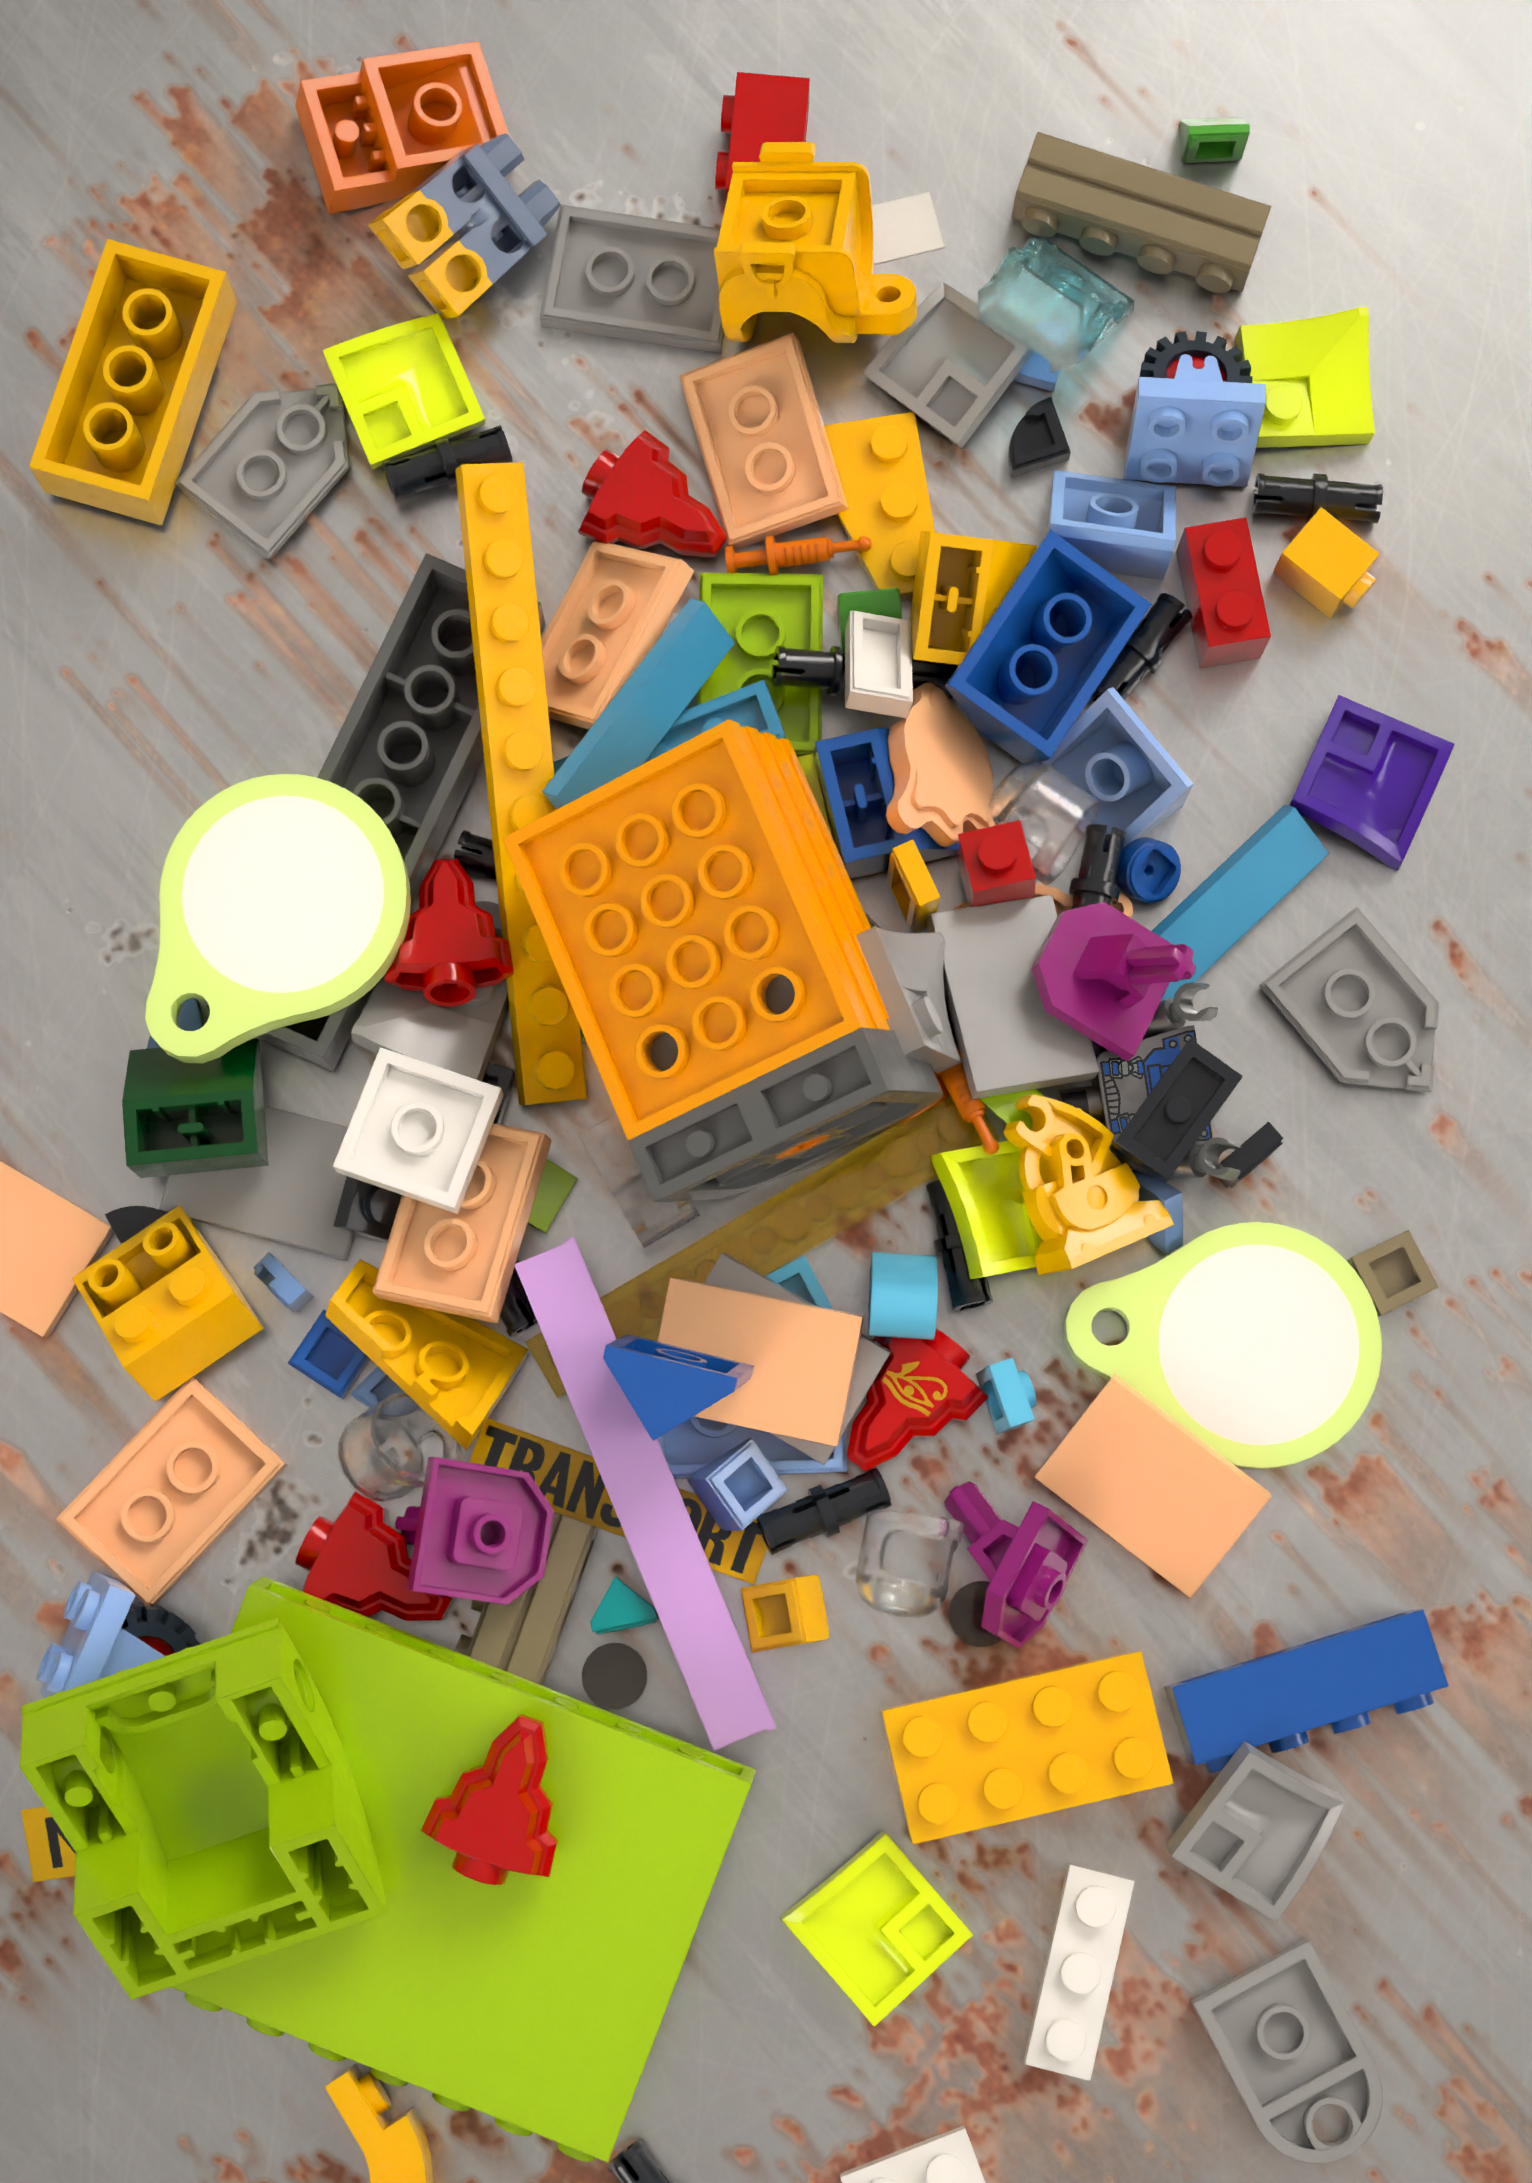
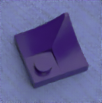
(1371, 779)

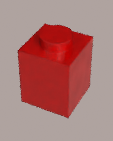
(996, 864)

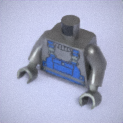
(1125, 1085)

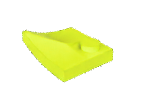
(1312, 379)
(403, 388)
(989, 1208)
(877, 1928)

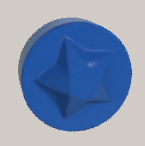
(1148, 870)

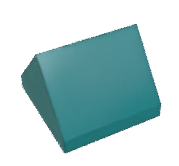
(622, 1610)

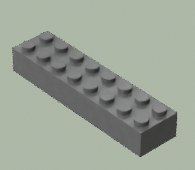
(407, 751)

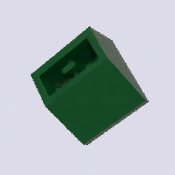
(194, 1113)

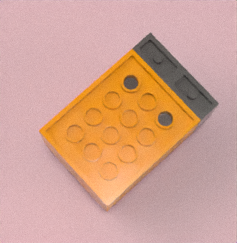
(718, 966)

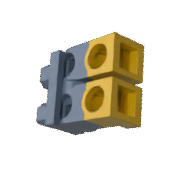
(484, 210)

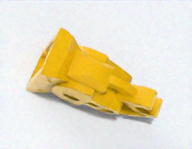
(1077, 1187)

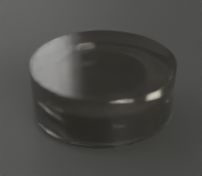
(966, 1615)
(614, 1676)

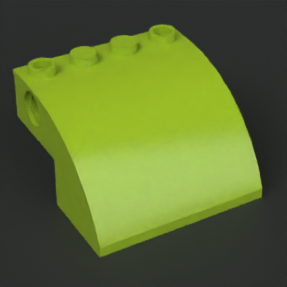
(203, 1809)

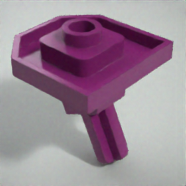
(1107, 975)
(477, 1532)
(1023, 1562)

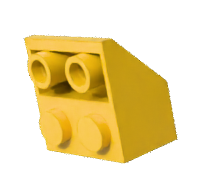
(958, 590)
(166, 1304)

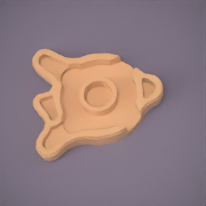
(938, 770)

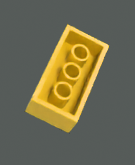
(134, 382)
(1026, 1746)

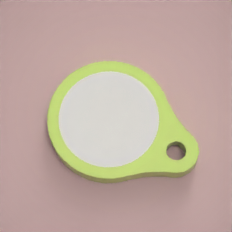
(274, 912)
(1242, 1340)

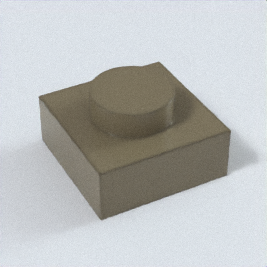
(1394, 1272)

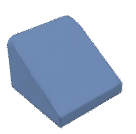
(737, 1486)

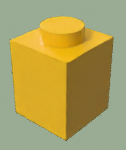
(1327, 564)

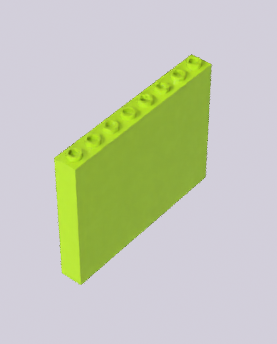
(508, 1993)

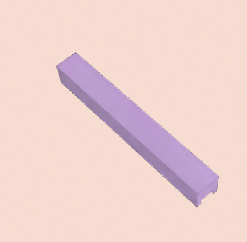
(645, 1499)

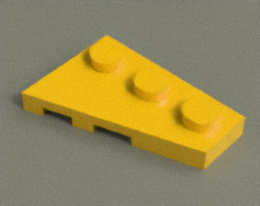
(885, 495)
(436, 1357)

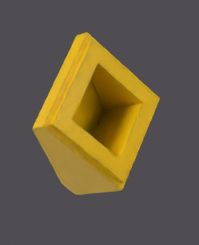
(785, 1613)

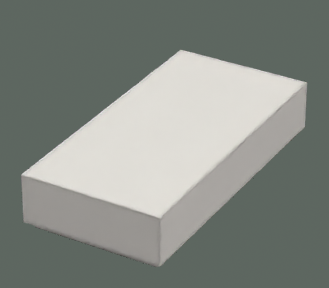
(878, 664)

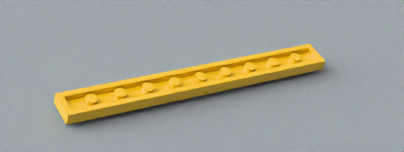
(516, 762)

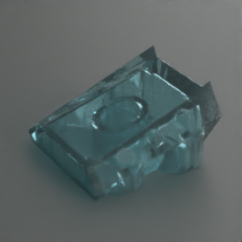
(1052, 302)

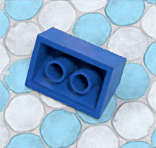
(1045, 650)

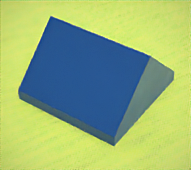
(670, 1381)

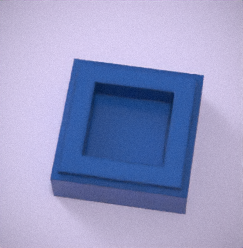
(329, 1357)

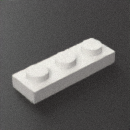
(1078, 1972)

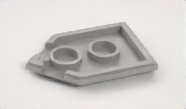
(271, 464)
(1359, 1007)

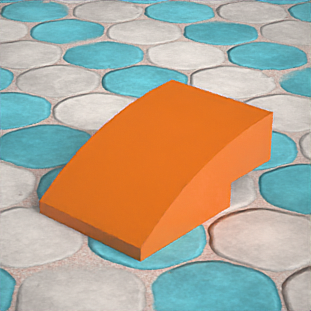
(396, 122)

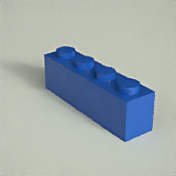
(1308, 1687)

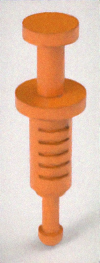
(791, 553)
(970, 1109)

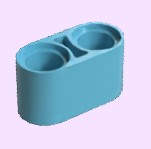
(903, 1295)

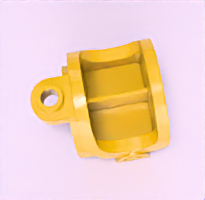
(804, 245)

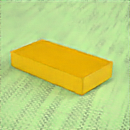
(912, 886)

